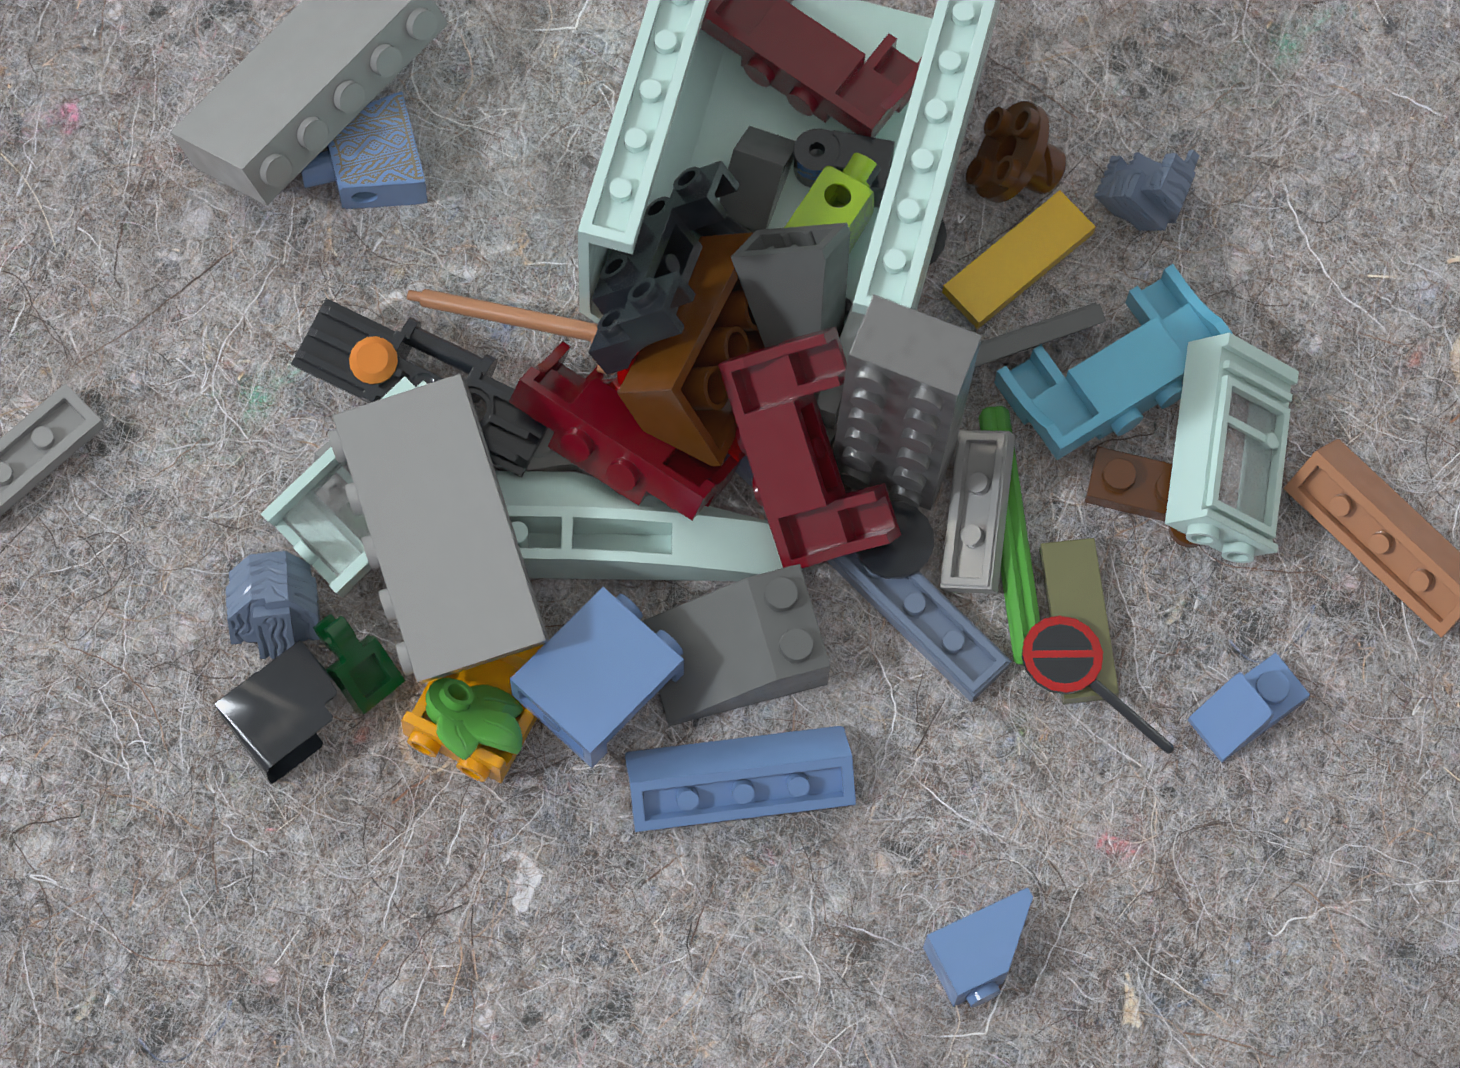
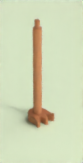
(506, 315)

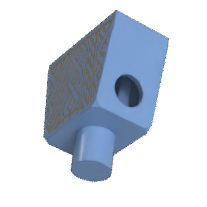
(372, 159)

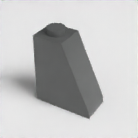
(795, 279)

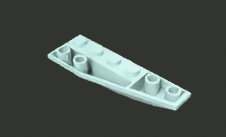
(586, 530)

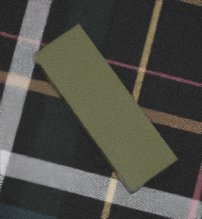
(1076, 592)

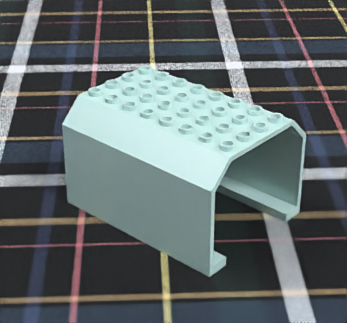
(692, 103)

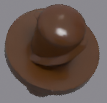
(1016, 154)

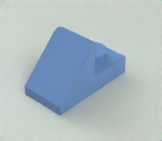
(1248, 706)

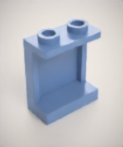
(597, 674)

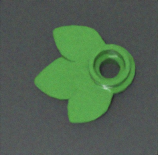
(473, 716)

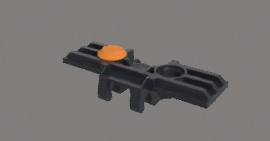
(371, 360)

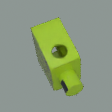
(840, 189)

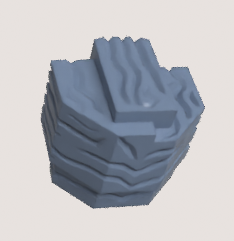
(1147, 191)
(272, 602)

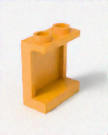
(485, 760)

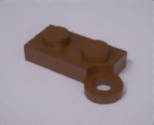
(1132, 486)

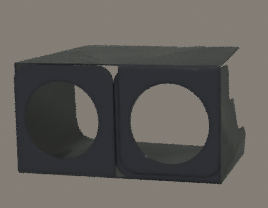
(280, 711)

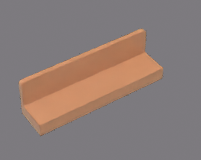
(1382, 532)

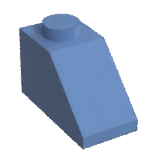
(978, 949)

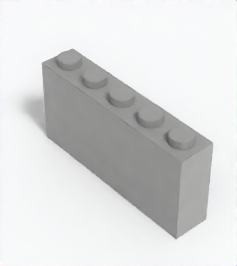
(302, 89)
(438, 529)

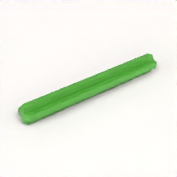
(1016, 557)

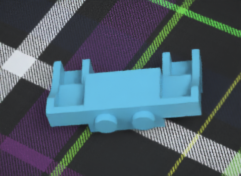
(1119, 381)

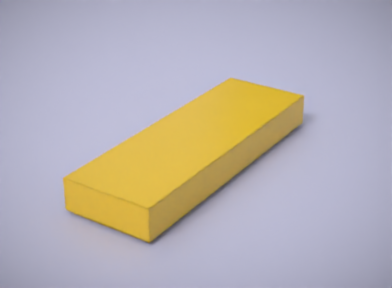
(1018, 259)

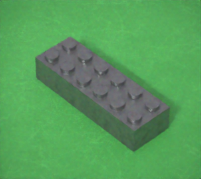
(903, 401)

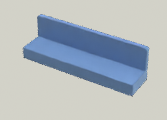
(740, 778)

